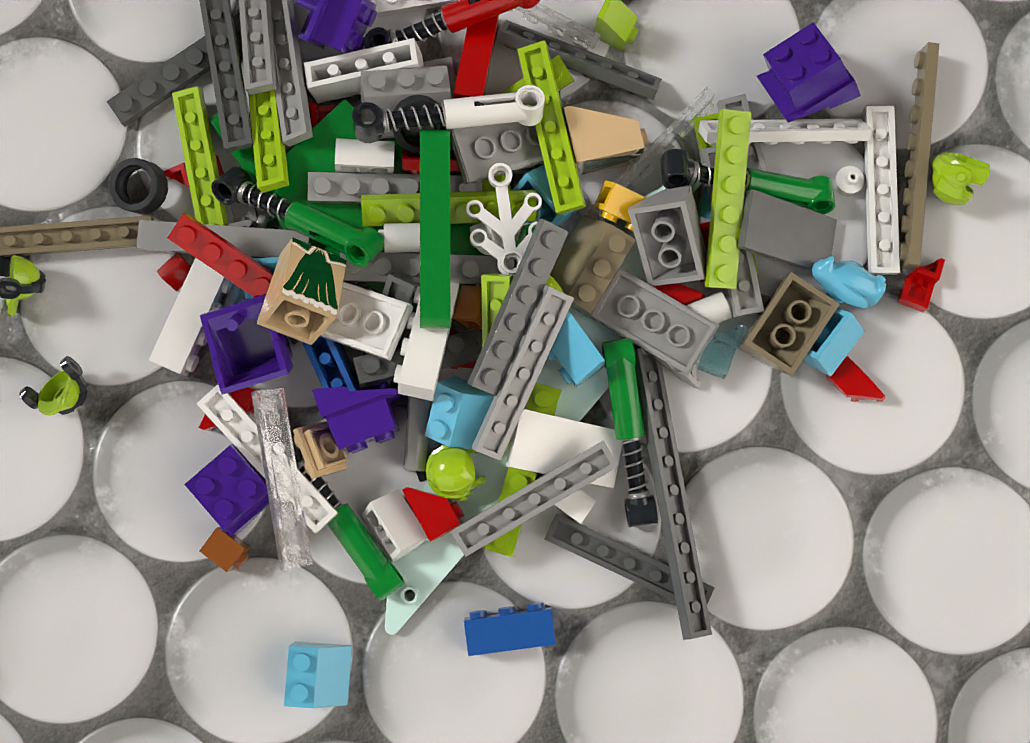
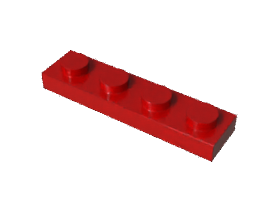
(221, 255)

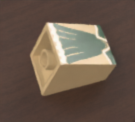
(603, 139)
(303, 292)

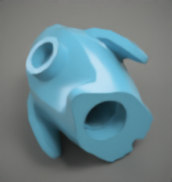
(849, 282)

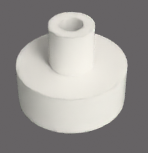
(848, 180)

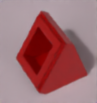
(175, 271)

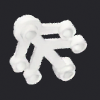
(506, 226)

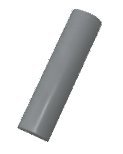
(415, 440)

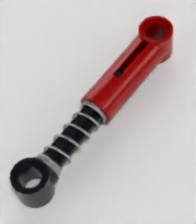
(453, 17)

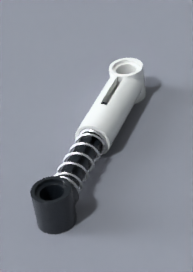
(452, 113)

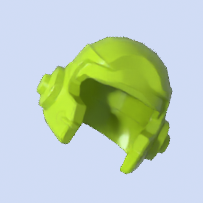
(954, 173)
(452, 473)

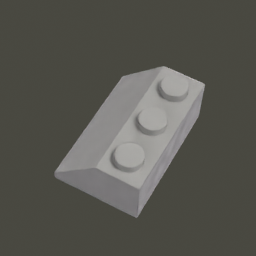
(391, 86)
(669, 237)

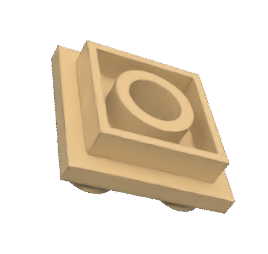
(319, 450)

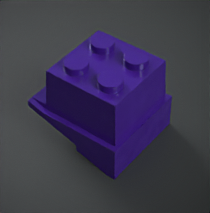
(337, 23)
(806, 75)
(243, 349)
(358, 415)
(230, 490)

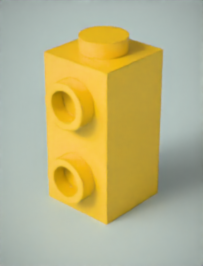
(615, 201)

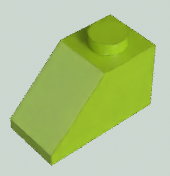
(616, 24)

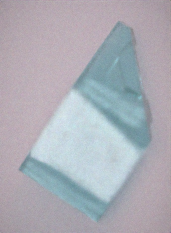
(720, 352)

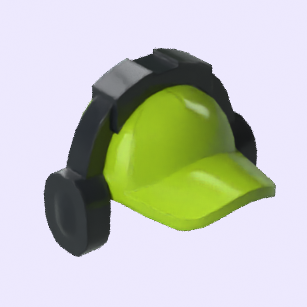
(22, 283)
(61, 392)

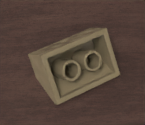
(590, 261)
(788, 324)

